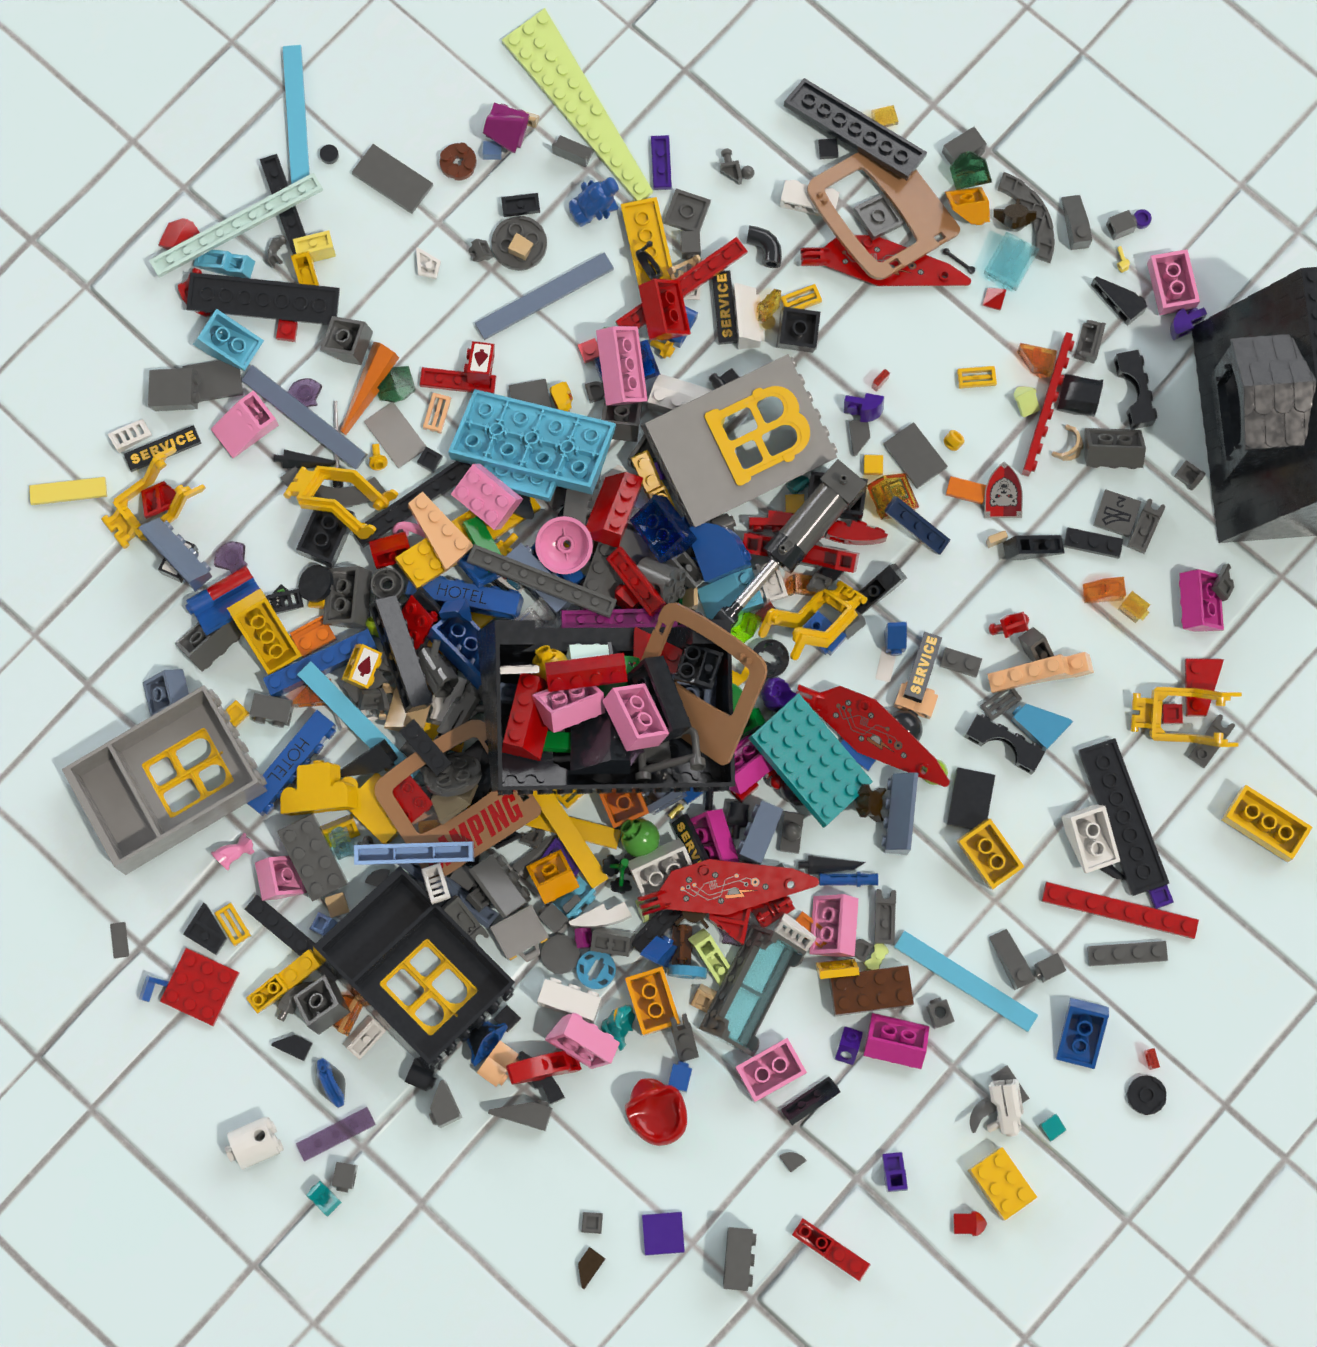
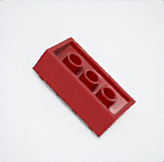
(614, 508)
(525, 728)

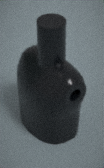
(737, 817)

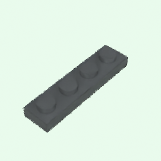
(1127, 953)

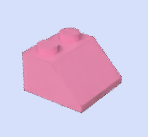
(278, 878)

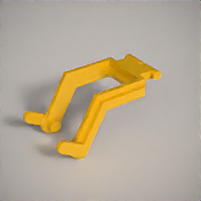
(308, 482)
(125, 520)
(842, 599)
(1151, 712)

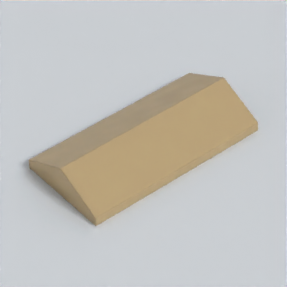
(399, 719)

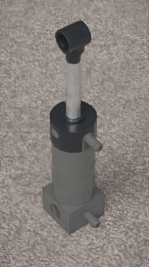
(789, 546)

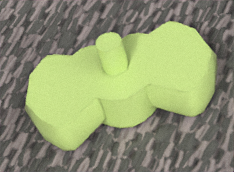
(877, 956)

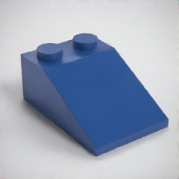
(1082, 1033)

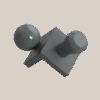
(732, 168)

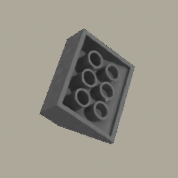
(602, 576)

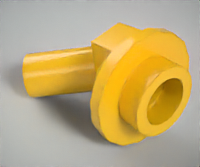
(666, 349)
(377, 461)
(504, 547)

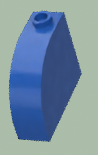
(719, 551)

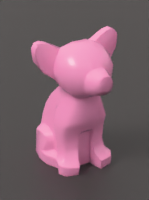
(228, 853)

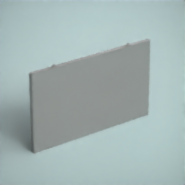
(395, 434)

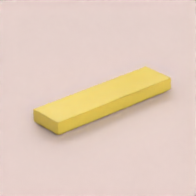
(68, 491)

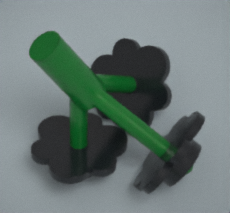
(611, 866)

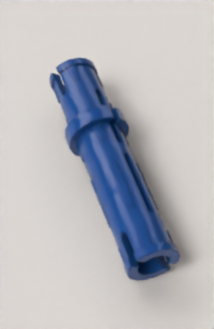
(848, 879)

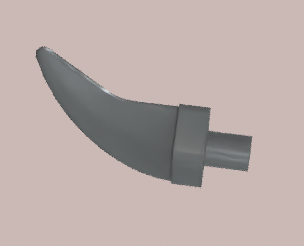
(287, 1003)
(980, 1111)

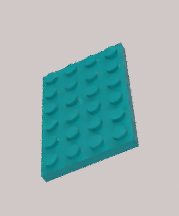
(810, 760)

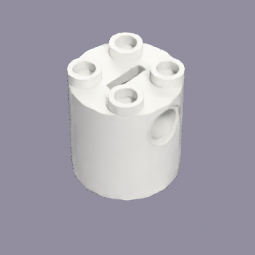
(247, 1143)

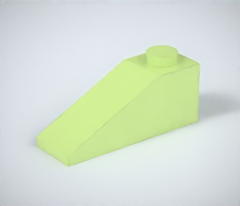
(710, 955)

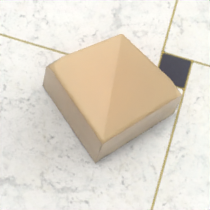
(520, 247)

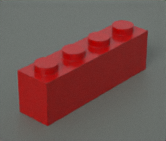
(586, 672)

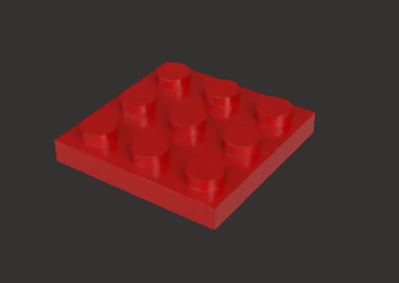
(199, 987)

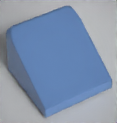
(492, 150)
(322, 924)

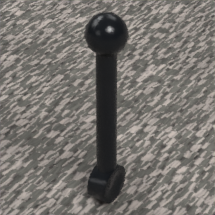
(971, 269)

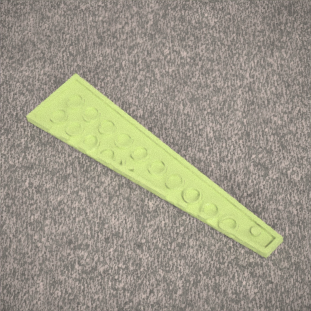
(554, 69)

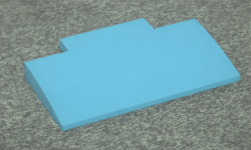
(532, 445)

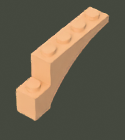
(1040, 671)

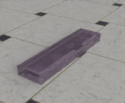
(335, 1134)

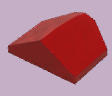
(178, 232)
(157, 499)

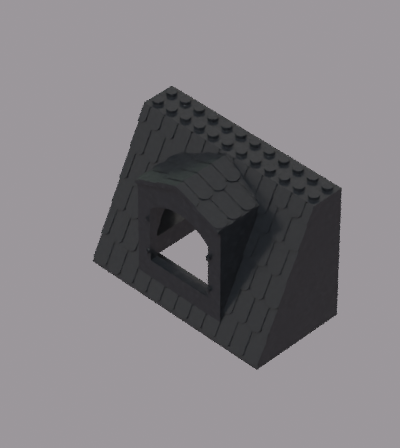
(1262, 410)
(516, 642)

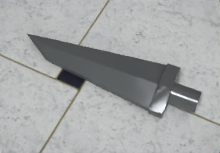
(531, 857)

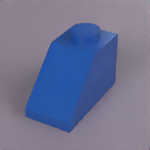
(895, 638)
(660, 950)

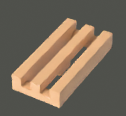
(433, 427)

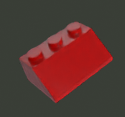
(664, 309)

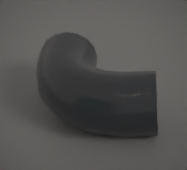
(768, 243)

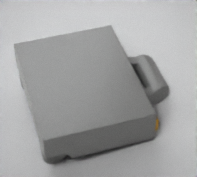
(520, 933)

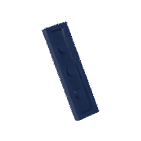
(917, 525)

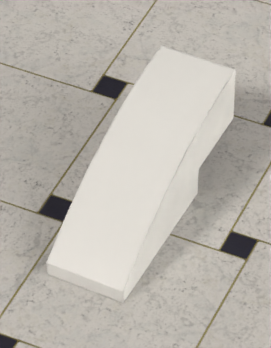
(601, 917)

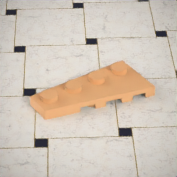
(445, 538)

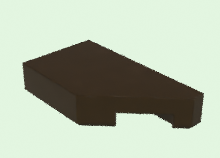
(589, 1266)

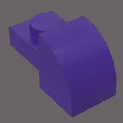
(1183, 322)
(868, 408)
(894, 1172)

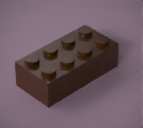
(872, 991)

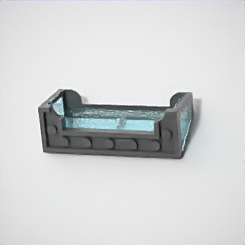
(750, 988)

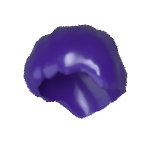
(776, 693)

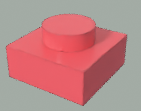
(589, 350)

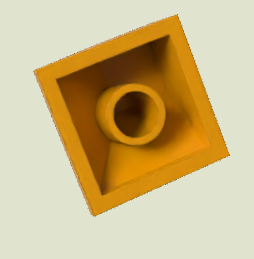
(970, 204)

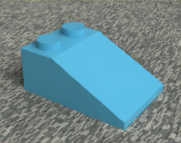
(228, 341)
(726, 590)

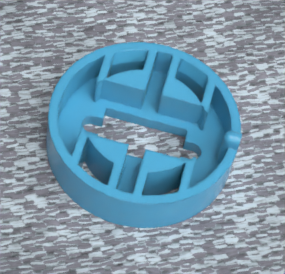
(687, 972)
(584, 978)

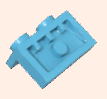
(586, 895)

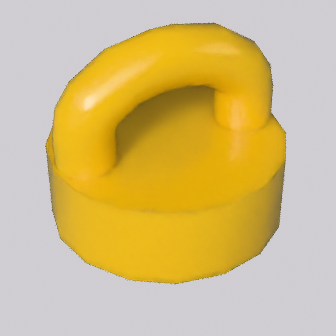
(953, 440)

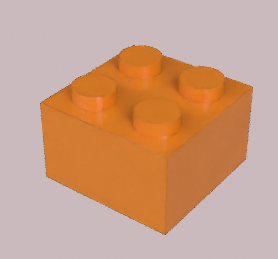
(624, 806)

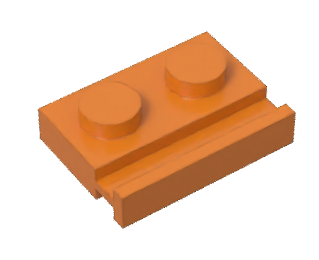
(312, 637)

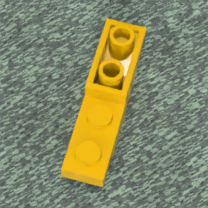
(651, 481)
(282, 982)

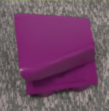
(506, 126)

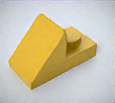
(304, 268)

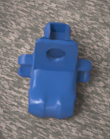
(594, 201)

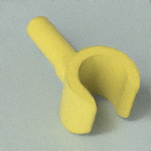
(1124, 264)

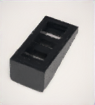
(299, 603)

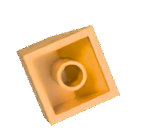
(552, 876)

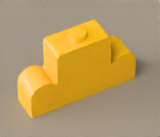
(318, 791)
(371, 812)

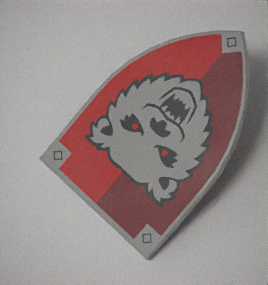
(1003, 494)

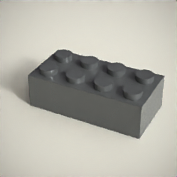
(312, 857)

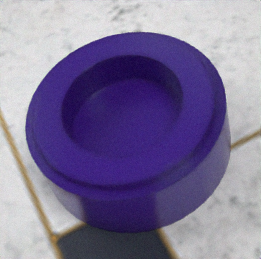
(1143, 218)

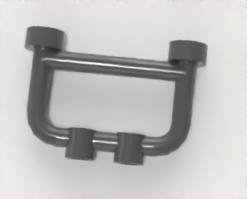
(696, 761)

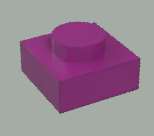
(583, 937)

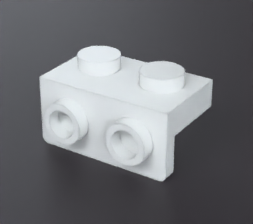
(774, 588)

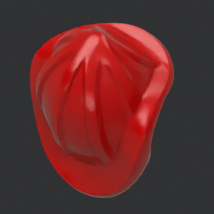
(656, 1112)

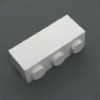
(796, 197)

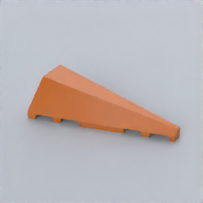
(376, 368)

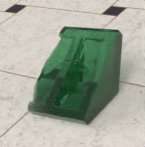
(970, 171)
(396, 385)

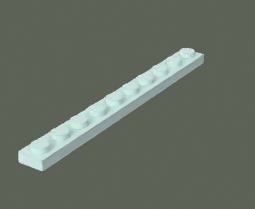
(236, 225)

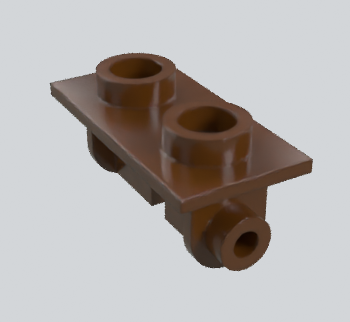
(683, 953)

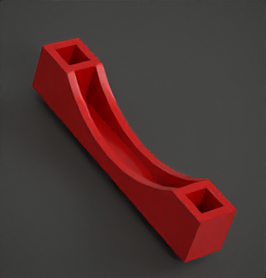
(818, 555)

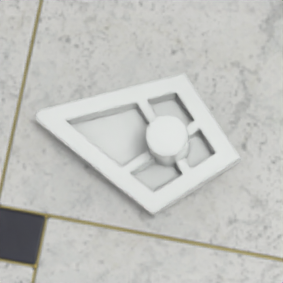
(427, 264)

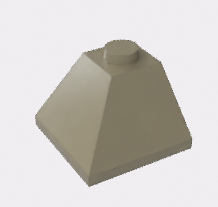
(449, 807)

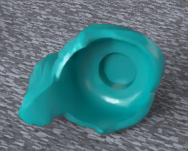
(619, 1024)

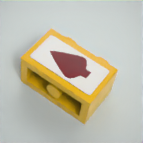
(362, 666)

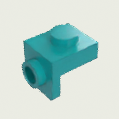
(323, 1198)

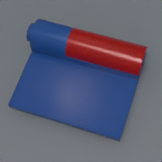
(212, 603)

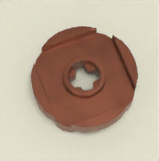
(460, 151)

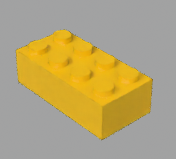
(264, 631)
(1267, 823)

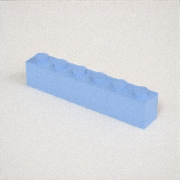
(413, 853)

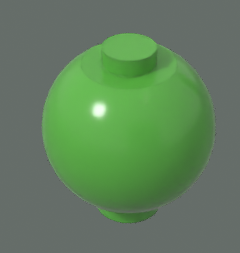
(639, 837)

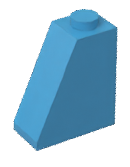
(1040, 725)

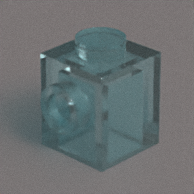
(341, 842)

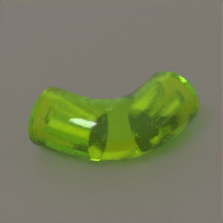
(746, 627)

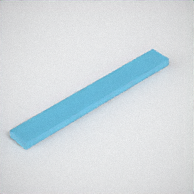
(296, 112)
(346, 710)
(966, 981)

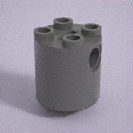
(664, 578)

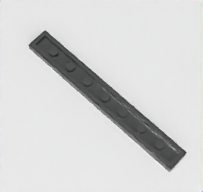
(541, 581)

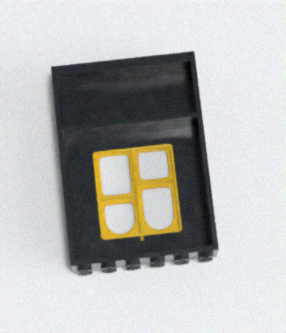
(383, 938)

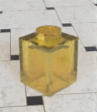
(1134, 607)

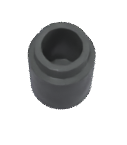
(724, 520)

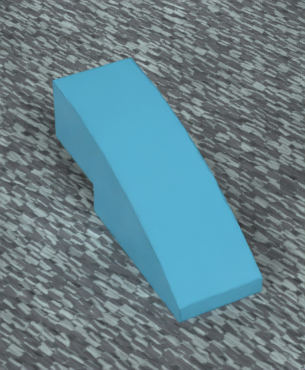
(226, 263)

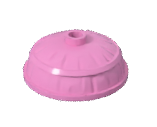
(551, 546)

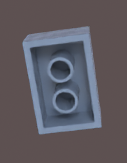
(759, 833)

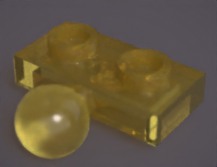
(767, 308)

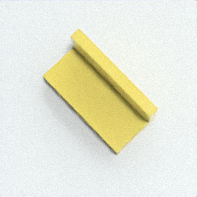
(318, 245)

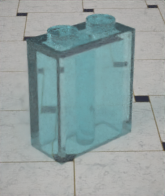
(1011, 261)

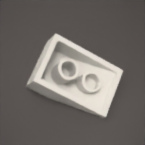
(1091, 837)

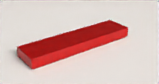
(452, 381)
(635, 581)

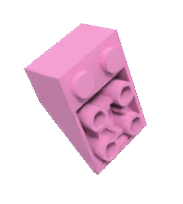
(244, 424)

